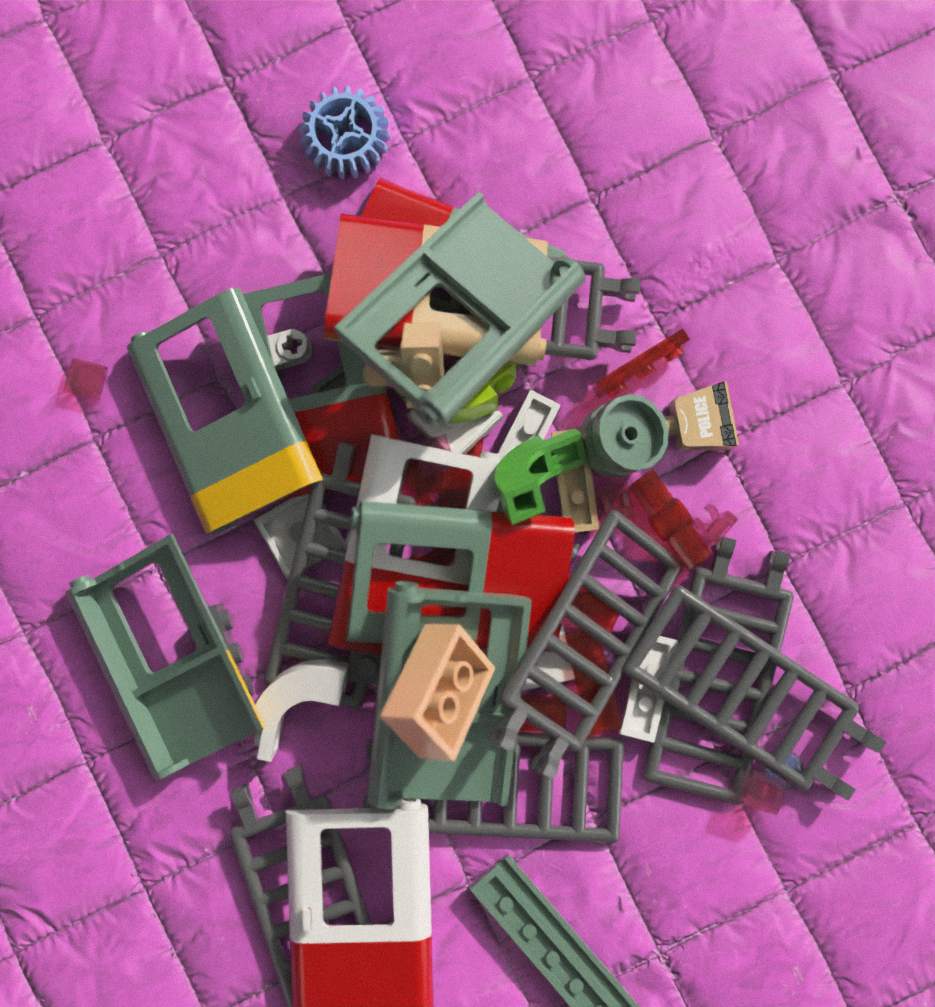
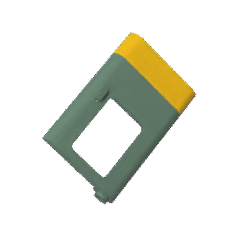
(246, 455)

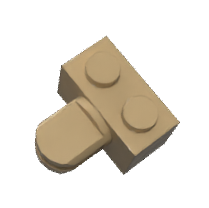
(418, 357)

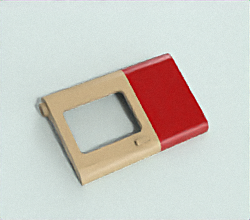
(369, 253)

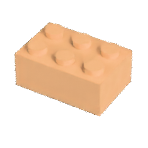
(438, 692)

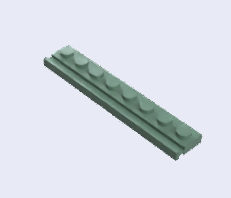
(548, 938)

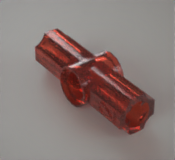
(670, 520)

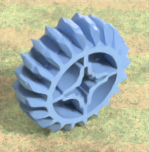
(322, 120)

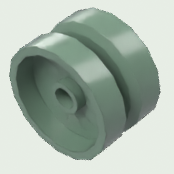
(624, 436)

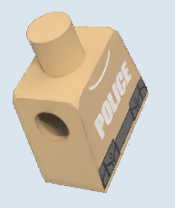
(703, 420)

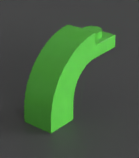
(532, 464)

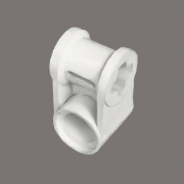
(282, 342)

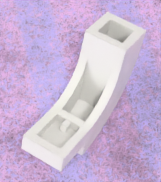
(307, 681)

